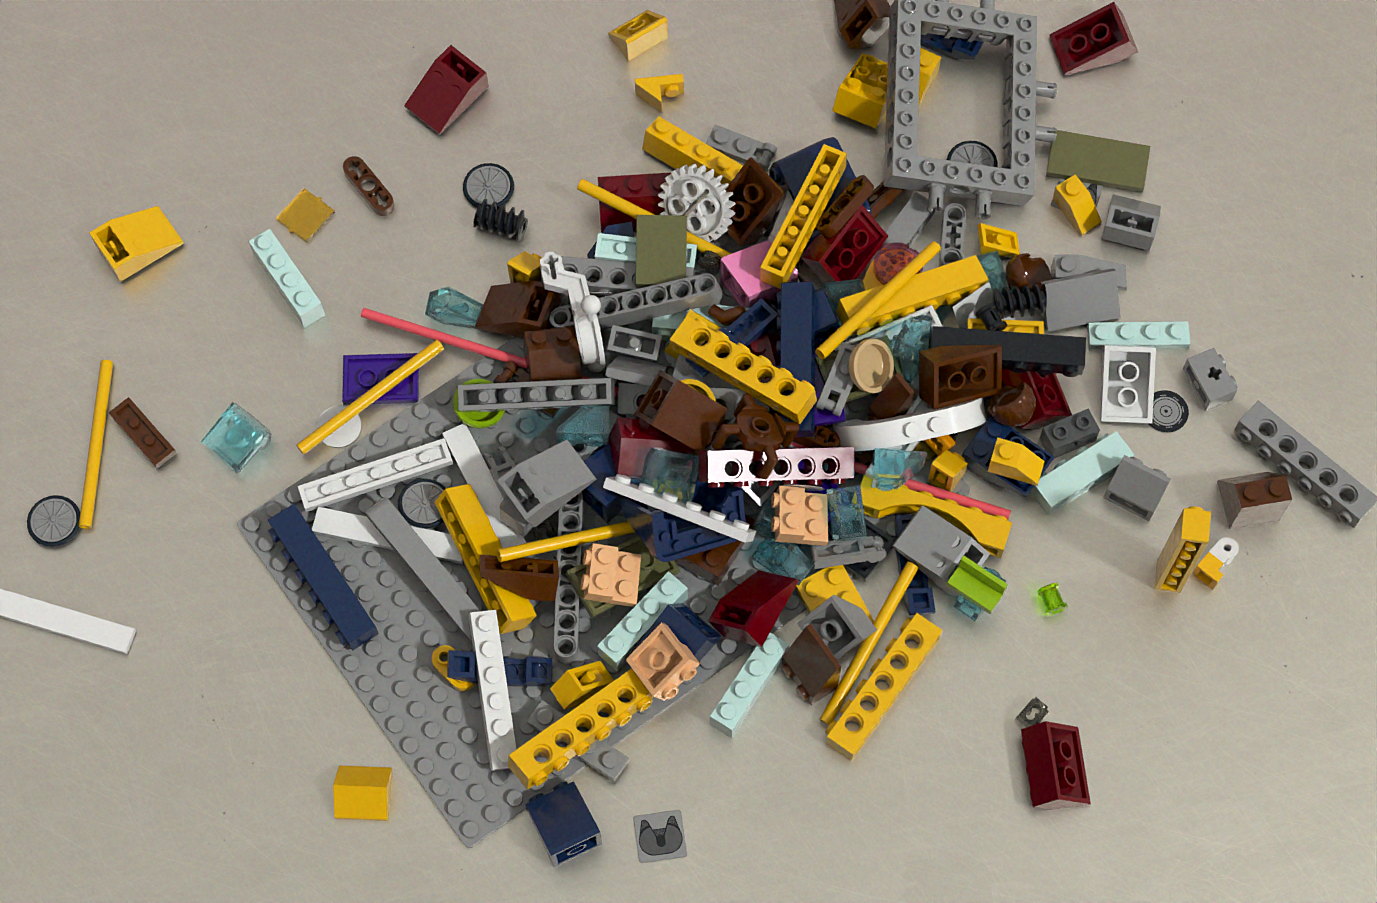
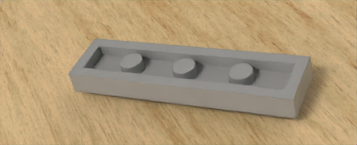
(599, 756)

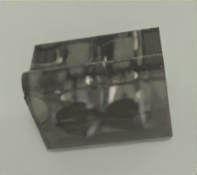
(550, 532)
(1034, 703)

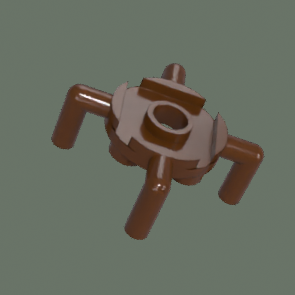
(749, 416)

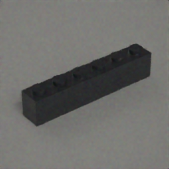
(1021, 351)

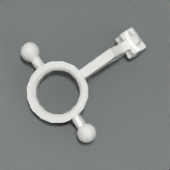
(583, 308)

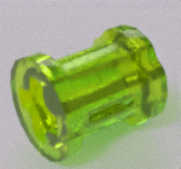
(1052, 599)

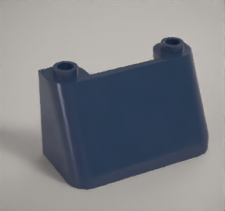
(795, 168)
(674, 537)

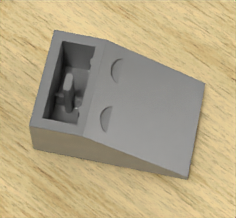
(546, 482)
(937, 547)

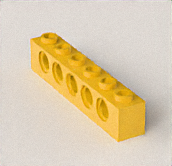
(803, 216)
(792, 406)
(850, 742)
(532, 772)

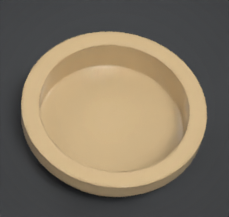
(871, 365)

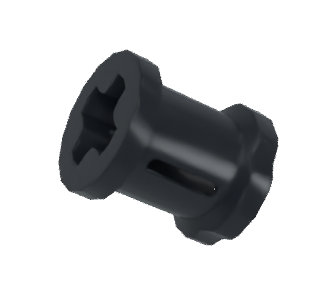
(991, 318)

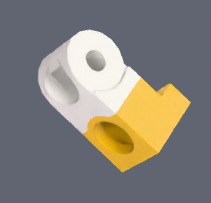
(1220, 555)

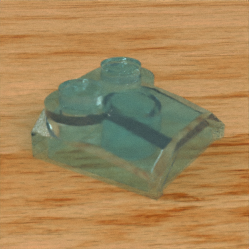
(913, 337)
(237, 437)
(671, 472)

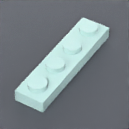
(624, 249)
(1155, 334)

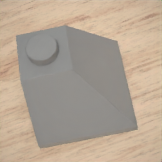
(839, 625)

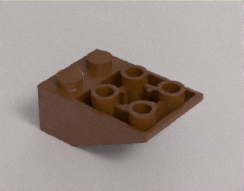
(862, 21)
(517, 308)

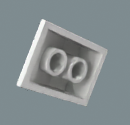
(1127, 383)

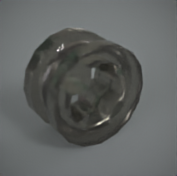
(710, 262)

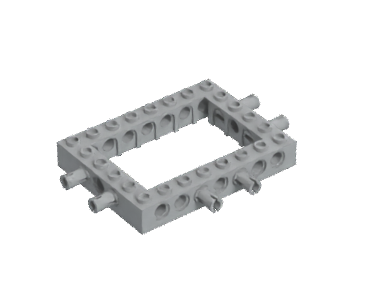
(941, 177)

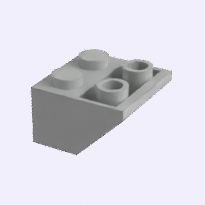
(1131, 222)
(1137, 487)

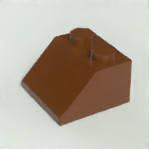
(552, 354)

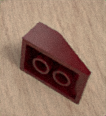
(1094, 40)
(848, 251)

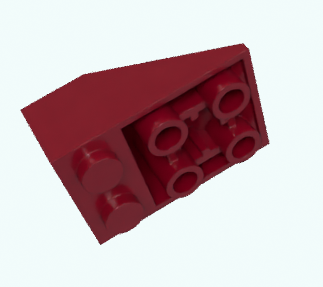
(447, 90)
(752, 607)

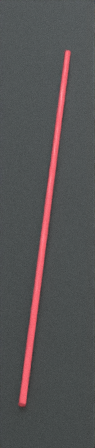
(520, 362)

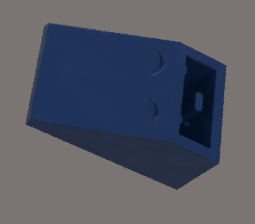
(980, 451)

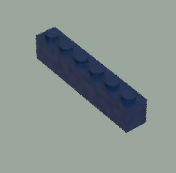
(798, 341)
(323, 577)

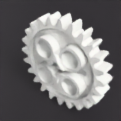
(679, 187)

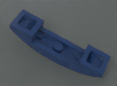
(952, 47)
(918, 595)
(518, 672)

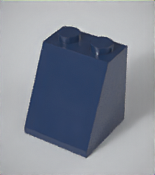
(601, 500)
(687, 628)
(563, 823)

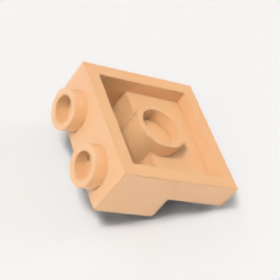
(799, 516)
(611, 575)
(663, 663)

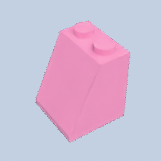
(742, 275)

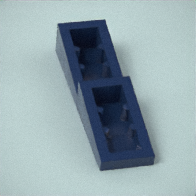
(746, 329)

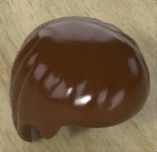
(1026, 271)
(1013, 405)

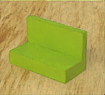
(977, 585)

